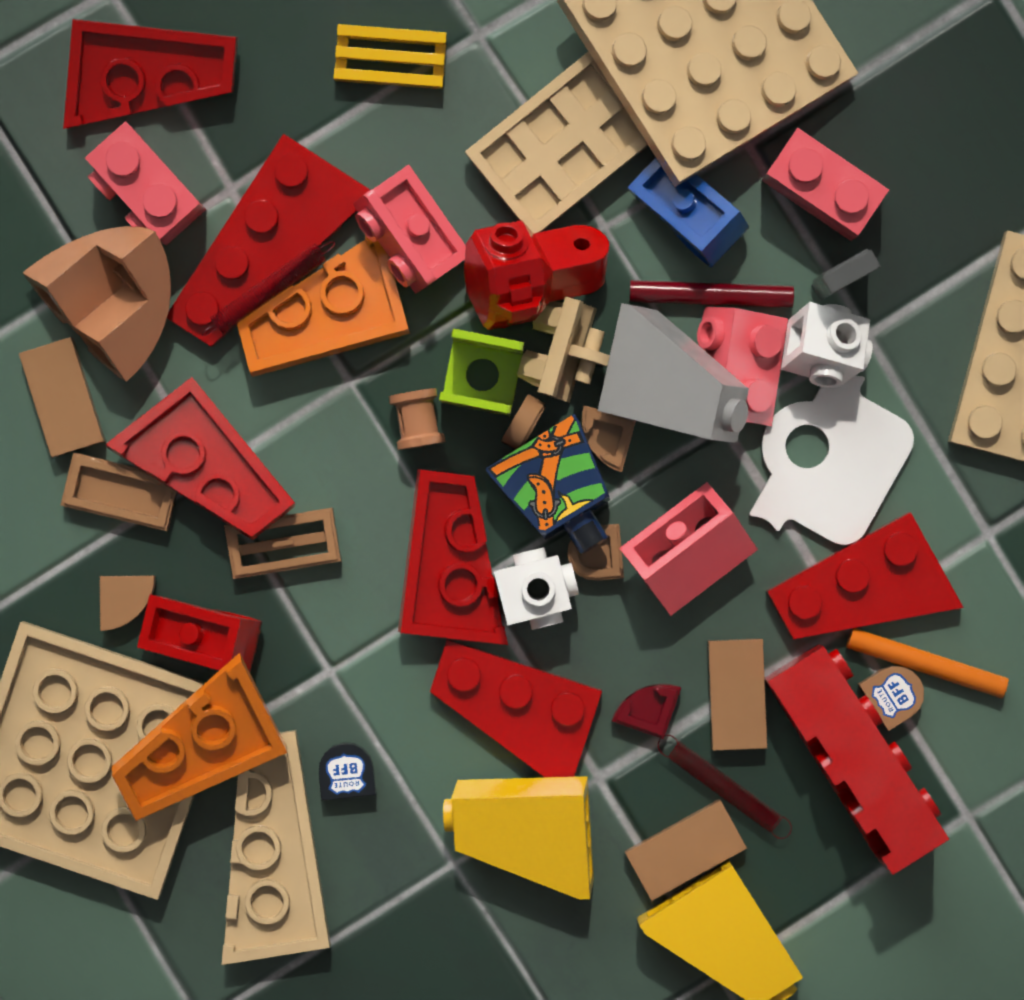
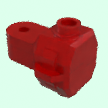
(518, 272)

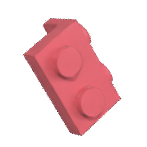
(410, 230)
(751, 350)

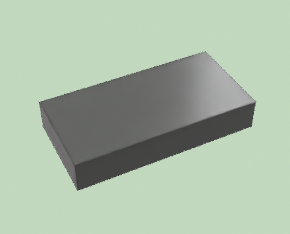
(845, 274)

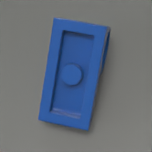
(692, 210)

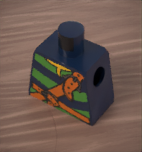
(556, 484)

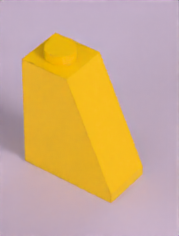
(527, 828)
(724, 936)

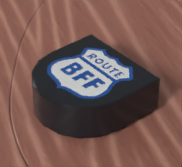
(346, 772)

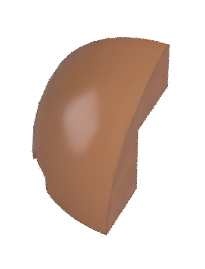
(110, 292)

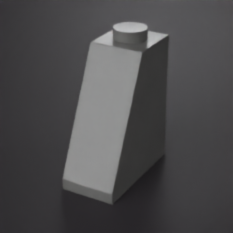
(670, 380)

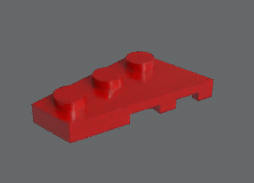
(142, 68)
(204, 459)
(448, 564)
(866, 583)
(519, 706)

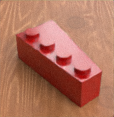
(856, 758)

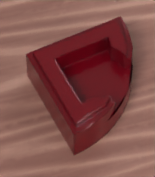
(648, 709)

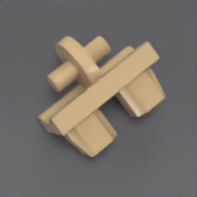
(572, 350)

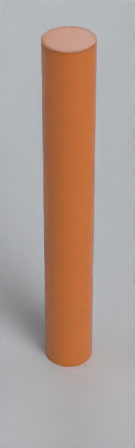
(927, 663)

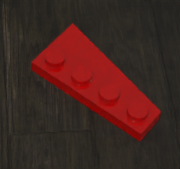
(283, 212)

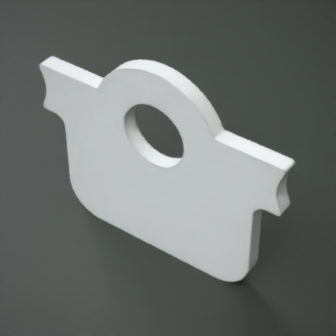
(851, 482)

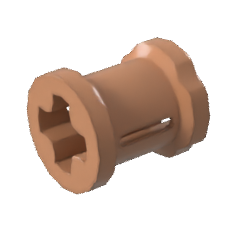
(416, 419)

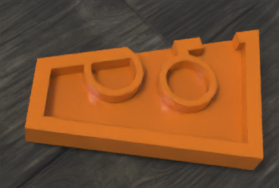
(328, 313)
(200, 744)

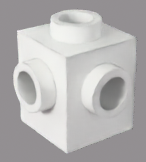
(827, 344)
(520, 605)

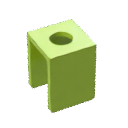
(473, 346)

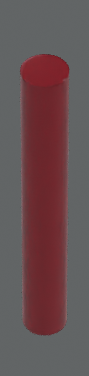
(711, 293)

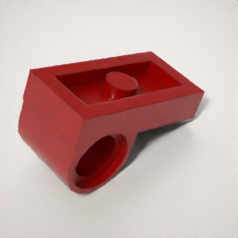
(198, 633)

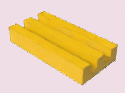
(436, 59)

